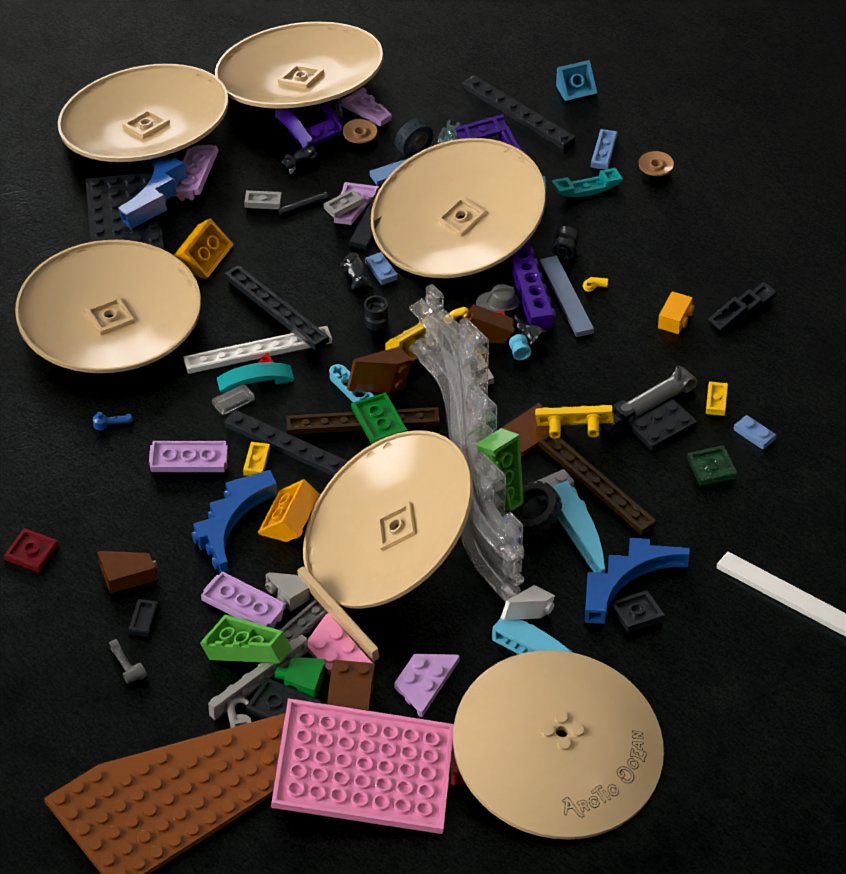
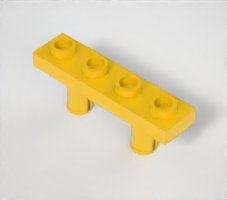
(572, 416)

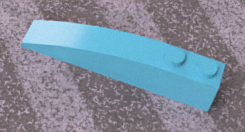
(580, 526)
(524, 637)

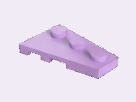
(366, 107)
(366, 192)

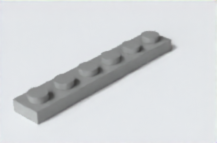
(252, 681)

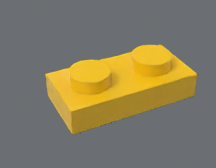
(716, 398)
(256, 458)

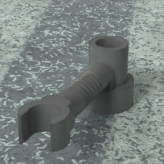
(131, 672)

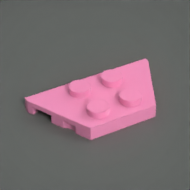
(332, 643)

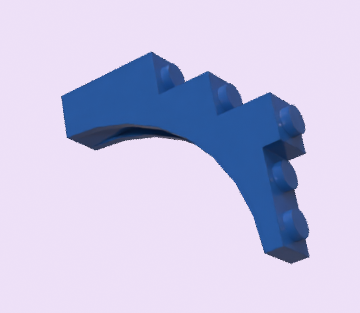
(153, 197)
(239, 498)
(623, 569)

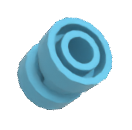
(520, 347)

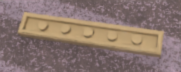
(339, 614)

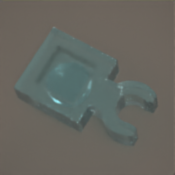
(448, 133)

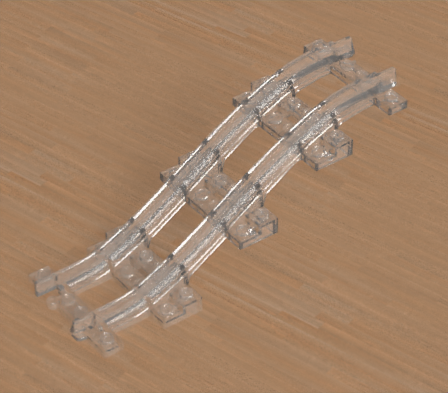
(459, 363)

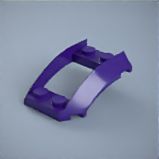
(488, 128)
(316, 133)

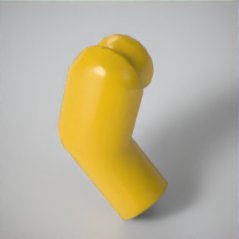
(594, 282)
(459, 312)

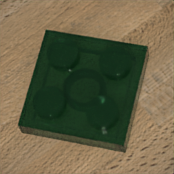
(711, 465)

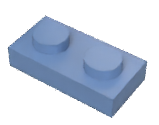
(381, 268)
(754, 432)

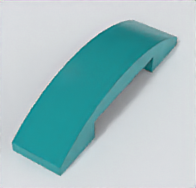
(590, 186)
(255, 373)

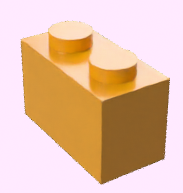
(675, 313)

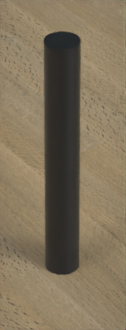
(309, 201)

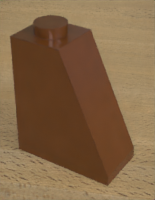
(491, 324)
(126, 569)

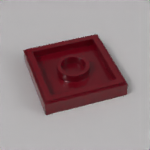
(31, 550)

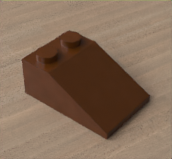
(380, 372)
(351, 684)

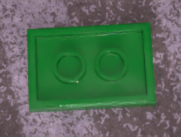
(378, 417)

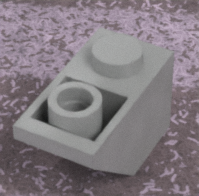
(288, 589)

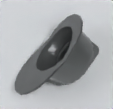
(499, 299)

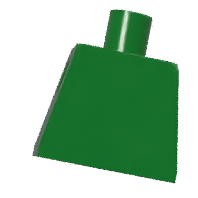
(303, 675)

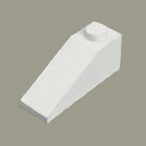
(529, 604)

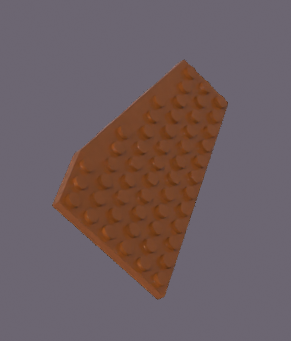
(168, 799)

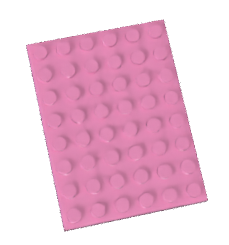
(363, 766)

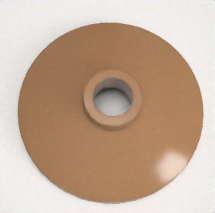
(360, 131)
(656, 163)

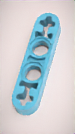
(340, 380)

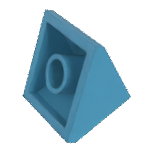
(575, 80)

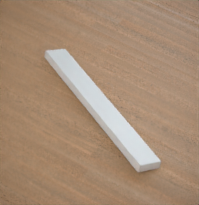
(246, 352)
(783, 592)

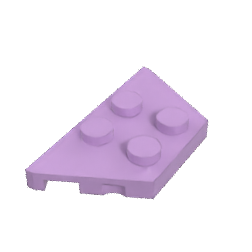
(424, 678)

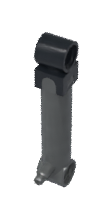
(628, 411)

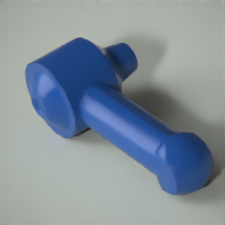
(100, 420)

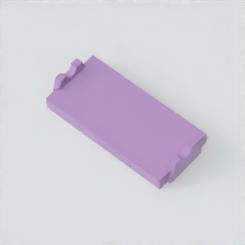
(198, 163)
(188, 456)
(243, 601)

